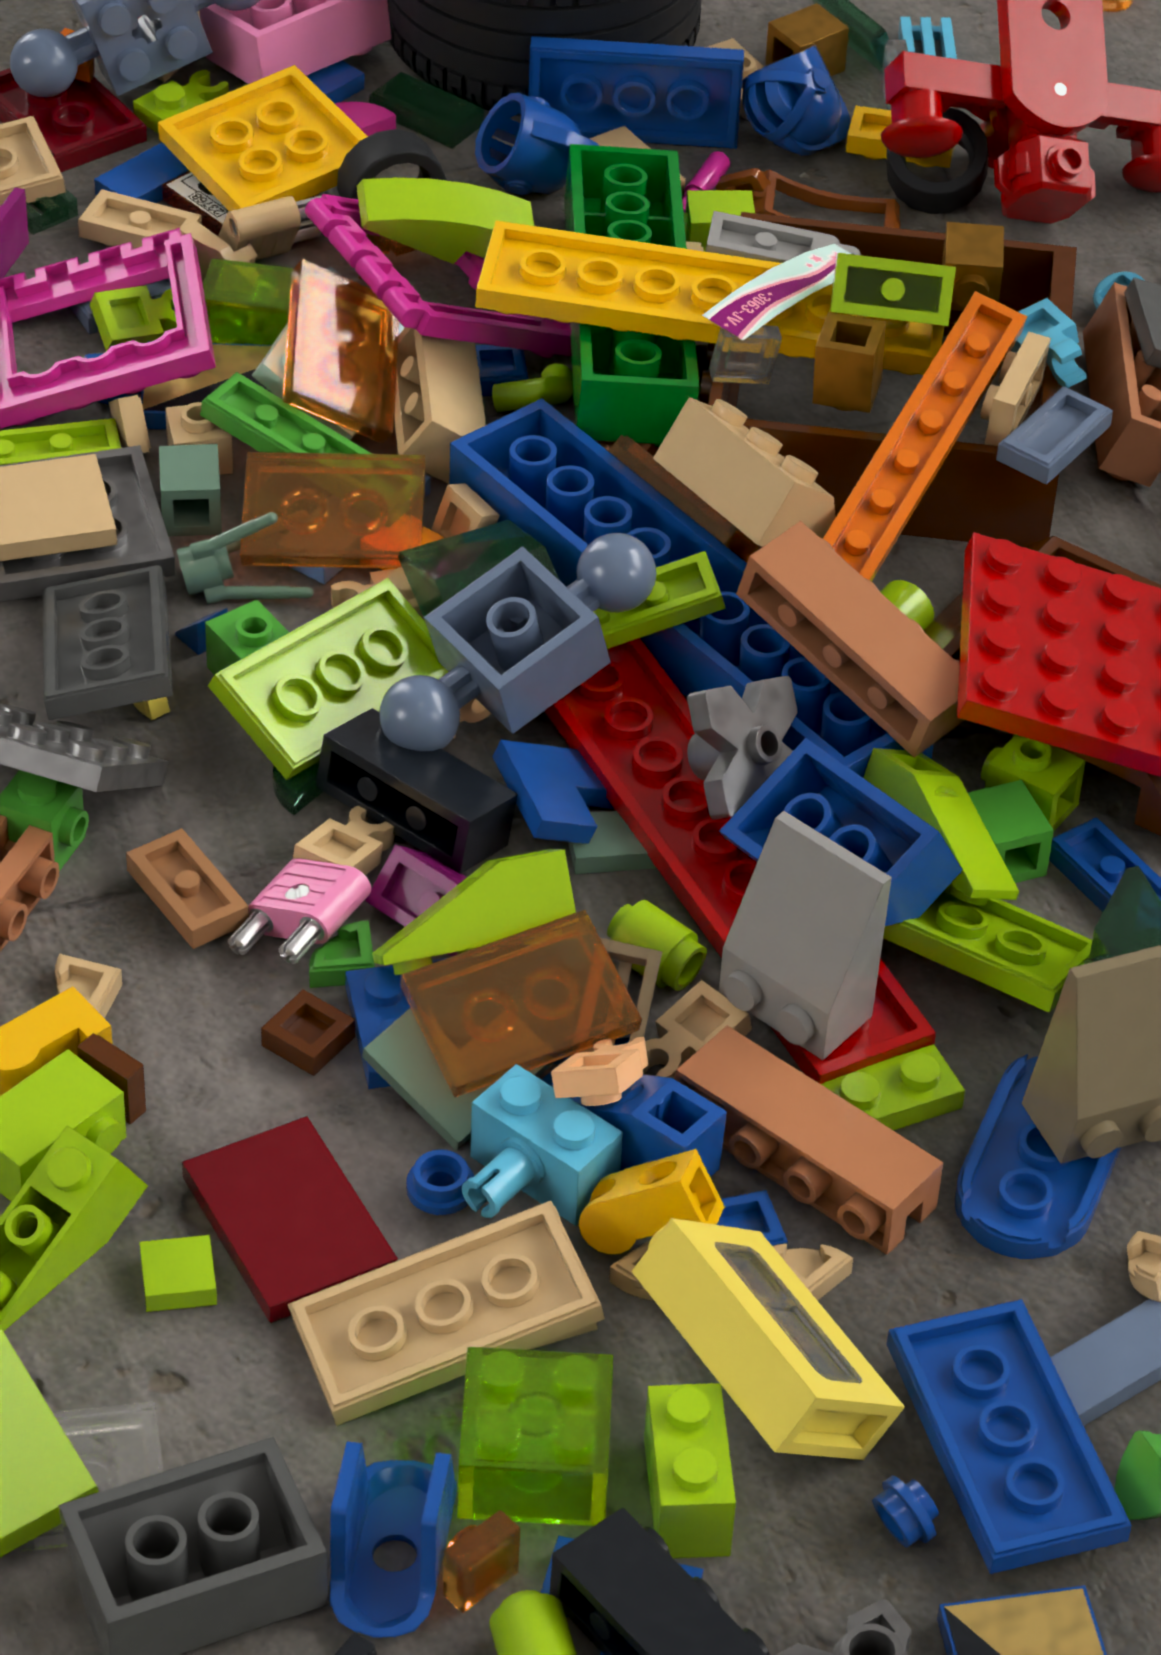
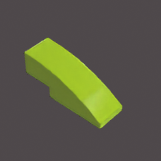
(437, 214)

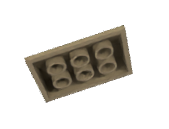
(1101, 1059)

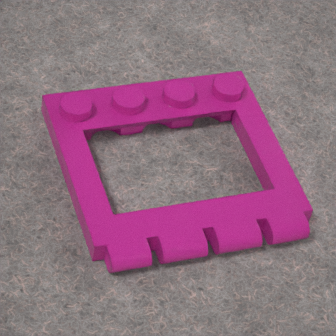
(341, 223)
(125, 366)

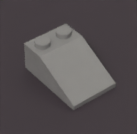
(807, 938)

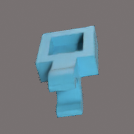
(1049, 321)

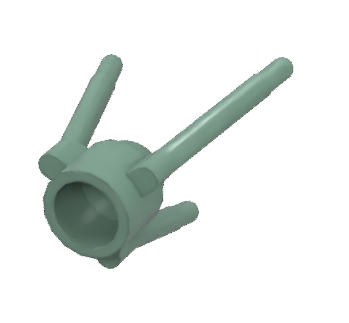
(208, 564)

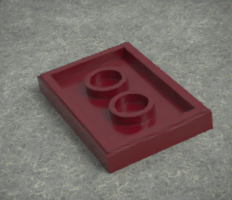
(76, 124)
(286, 1215)

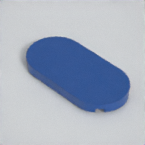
(1020, 1183)

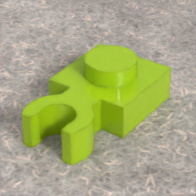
(173, 98)
(132, 315)

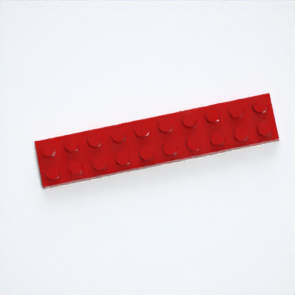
(636, 740)

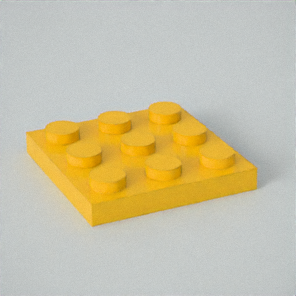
(263, 140)

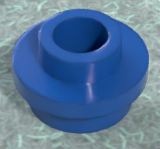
(437, 1182)
(906, 1511)

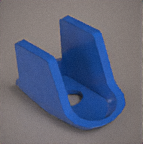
(380, 1505)

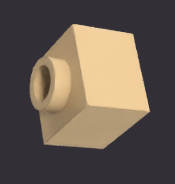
(187, 427)

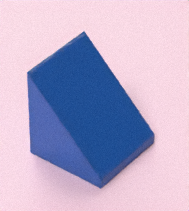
(195, 635)

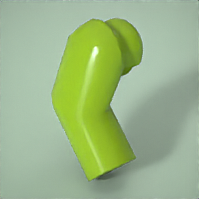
(553, 386)

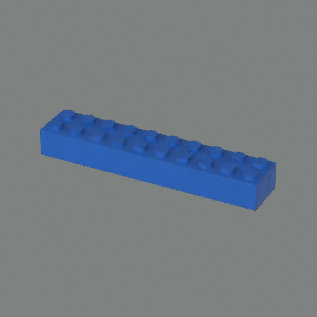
(572, 490)

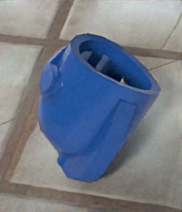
(796, 104)
(540, 145)

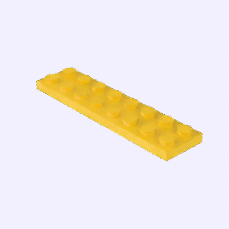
(657, 291)

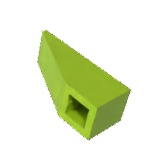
(944, 804)
(485, 907)
(60, 1219)

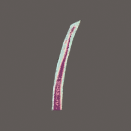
(775, 291)

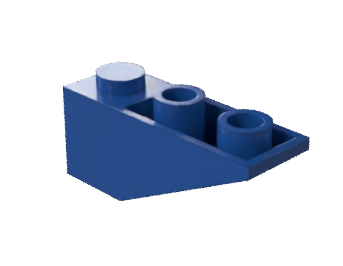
(663, 1120)

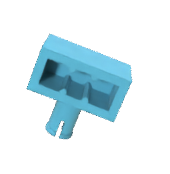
(537, 1147)

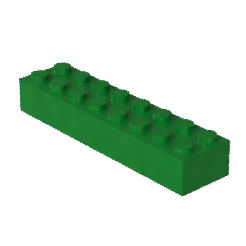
(627, 378)

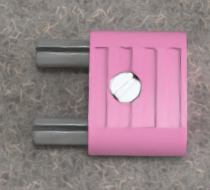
(303, 906)

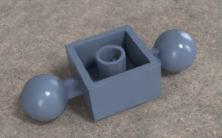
(125, 47)
(517, 641)

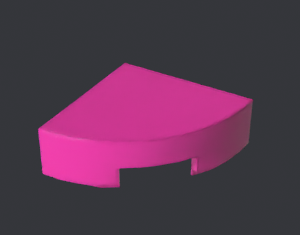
(368, 116)

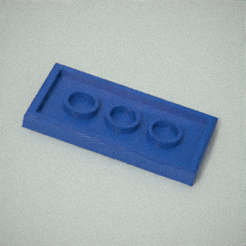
(649, 88)
(1007, 1436)

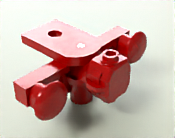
(1030, 108)

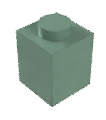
(190, 489)

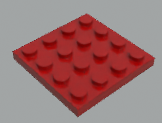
(1061, 653)

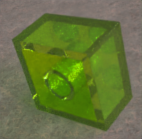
(535, 1436)

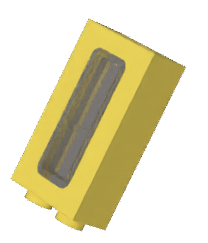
(767, 1340)

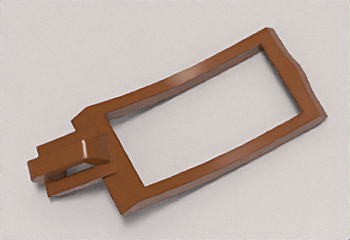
(765, 183)

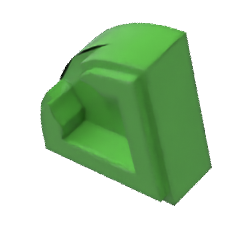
(343, 953)

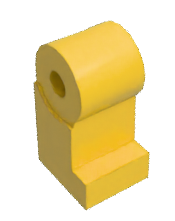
(45, 1033)
(645, 1198)

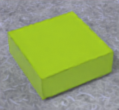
(178, 1273)

